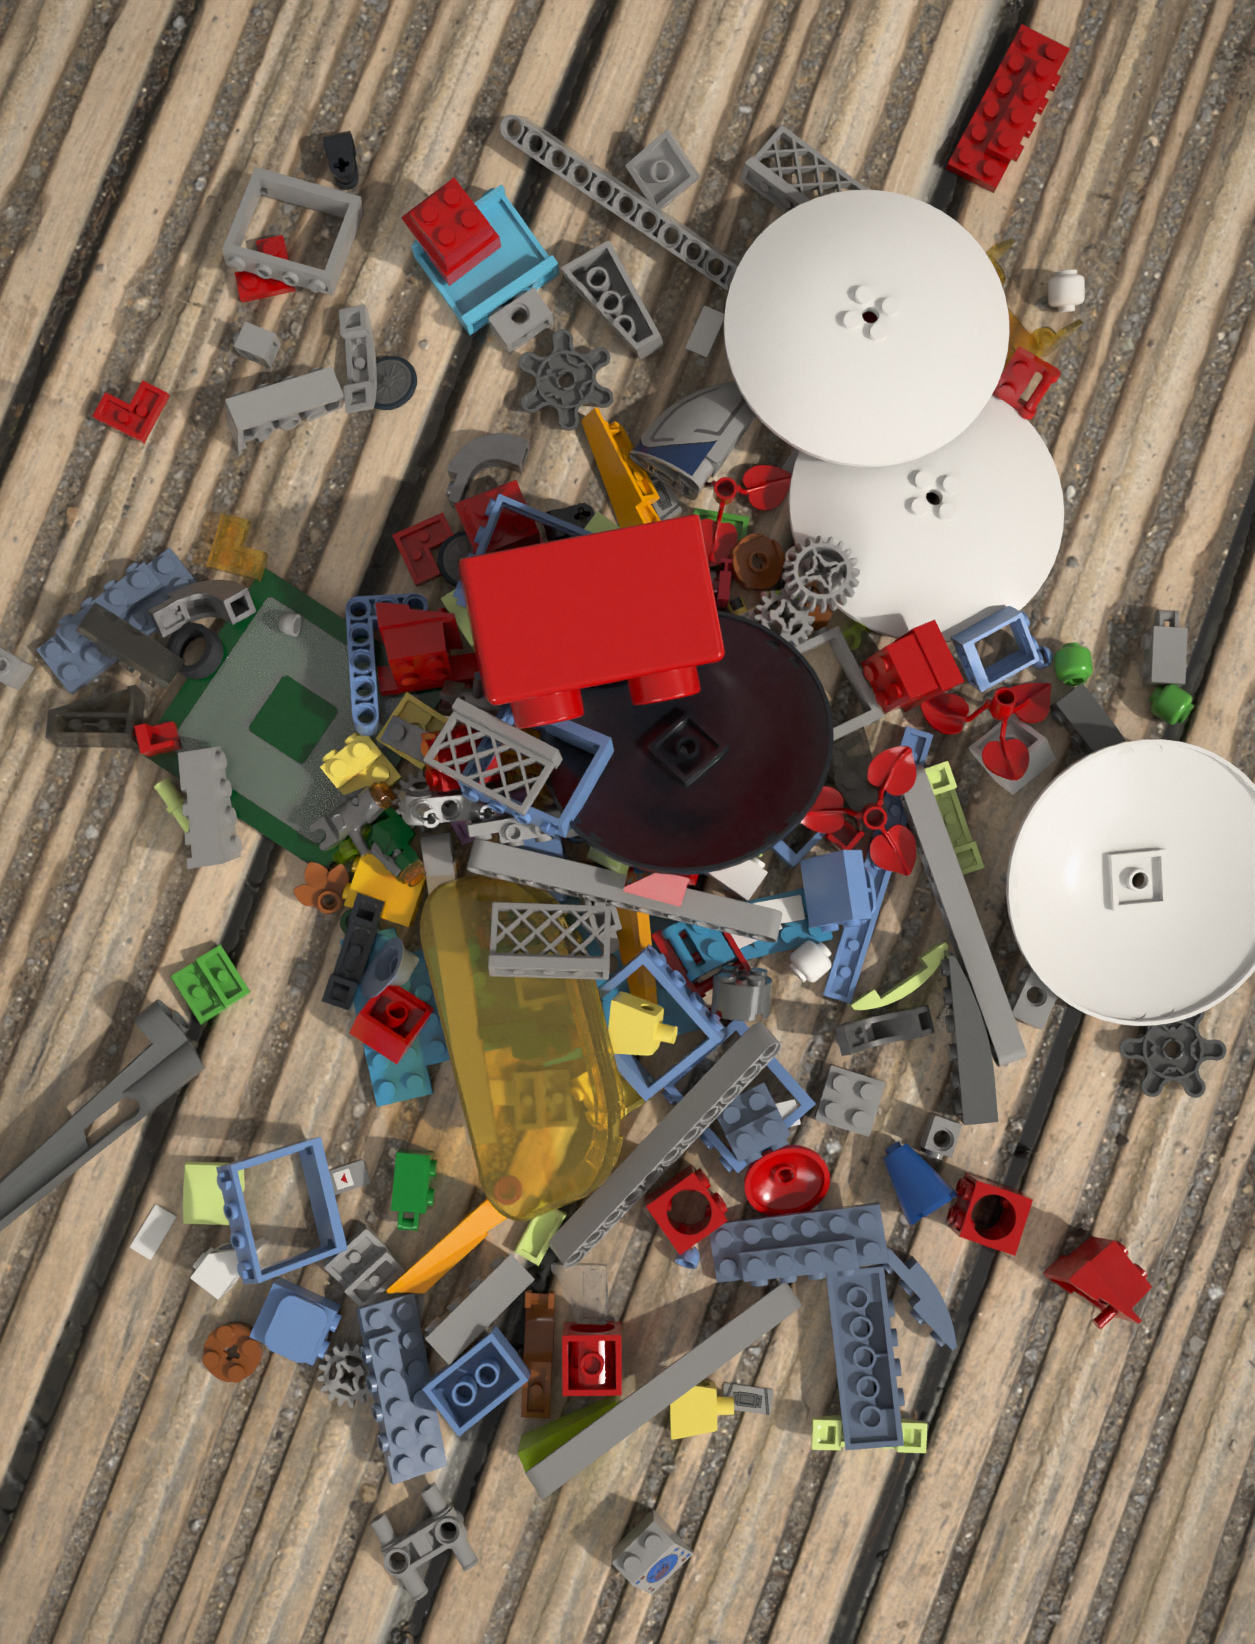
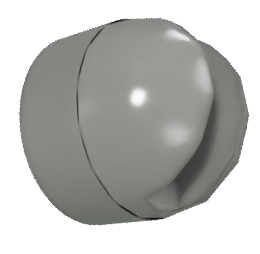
(290, 624)

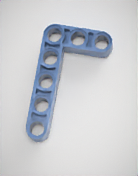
(365, 653)

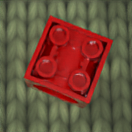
(1007, 1231)
(682, 1234)
(592, 1359)

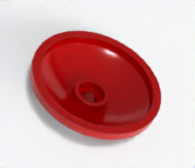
(789, 1190)

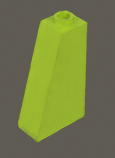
(547, 1438)

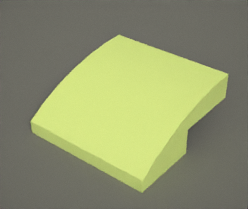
(201, 1195)

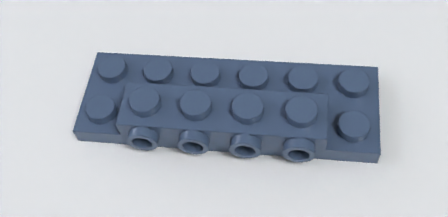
(75, 657)
(799, 1244)
(866, 1359)
(396, 1378)

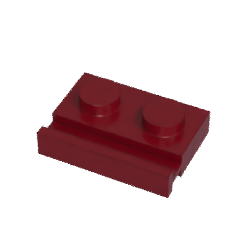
(722, 585)

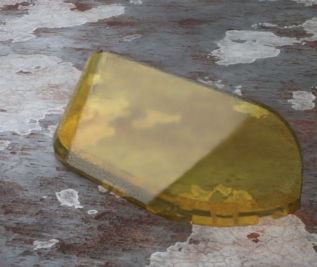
(523, 1052)

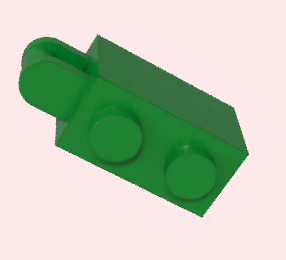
(413, 1186)

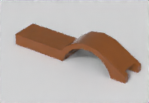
(538, 1354)

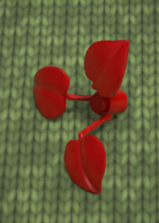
(766, 491)
(1004, 758)
(891, 771)

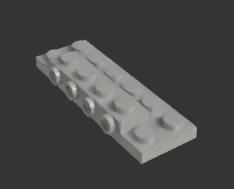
(510, 830)

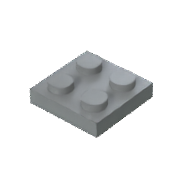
(663, 170)
(849, 1100)

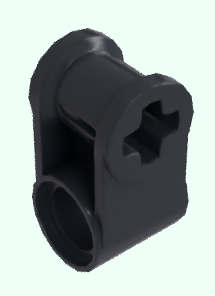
(341, 158)
(571, 515)

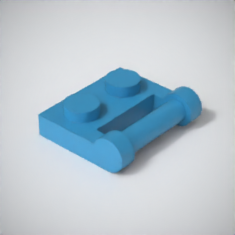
(708, 943)

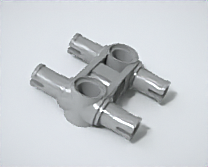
(425, 807)
(424, 1541)

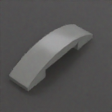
(360, 359)

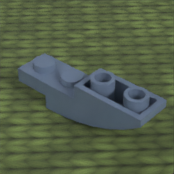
(927, 1300)

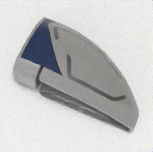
(694, 438)

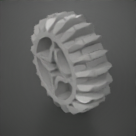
(841, 564)

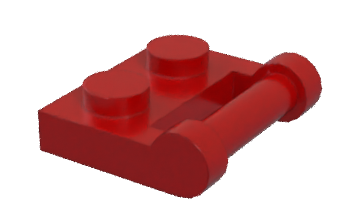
(1017, 377)

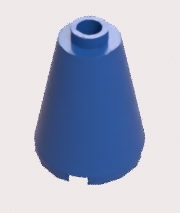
(916, 1183)

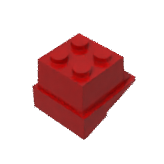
(452, 231)
(511, 528)
(418, 642)
(912, 669)
(1102, 1276)

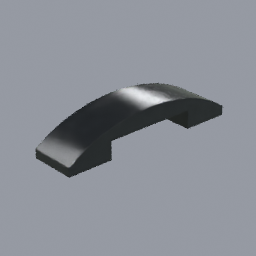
(355, 951)

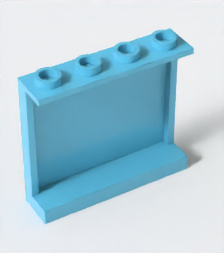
(502, 275)

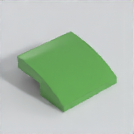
(210, 984)

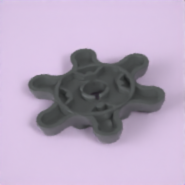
(561, 362)
(1184, 1065)

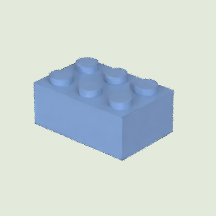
(477, 1381)

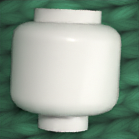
(1066, 290)
(810, 961)

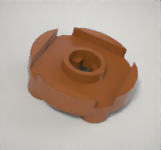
(771, 568)
(217, 1358)

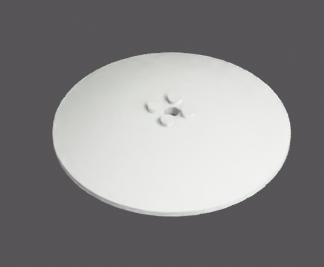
(852, 385)
(945, 561)
(1153, 947)

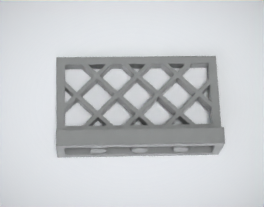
(770, 182)
(510, 738)
(553, 965)

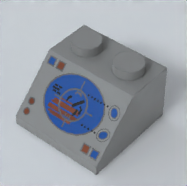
(650, 1553)

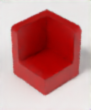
(157, 738)
(844, 838)

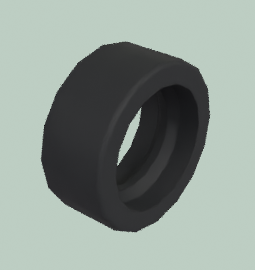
(212, 656)

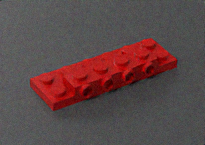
(1008, 109)

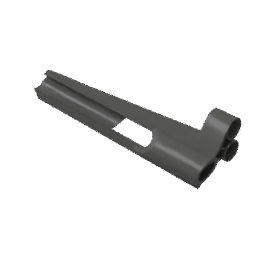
(148, 1079)

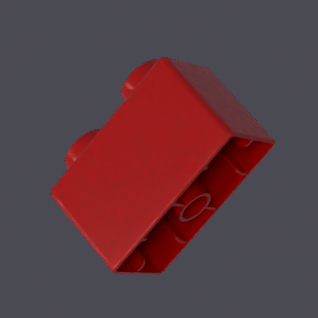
(593, 615)

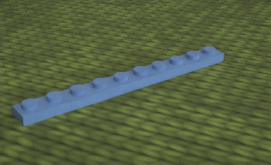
(855, 940)

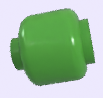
(1073, 664)
(1171, 704)

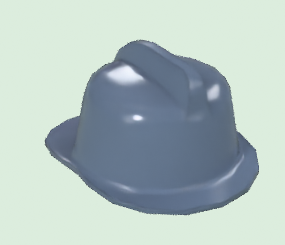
(390, 967)

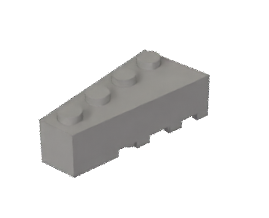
(611, 294)
(282, 405)
(208, 808)
(478, 1308)

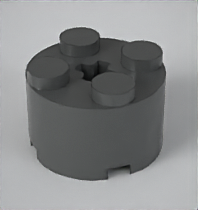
(741, 993)

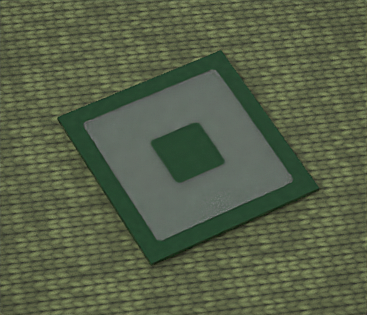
(278, 712)

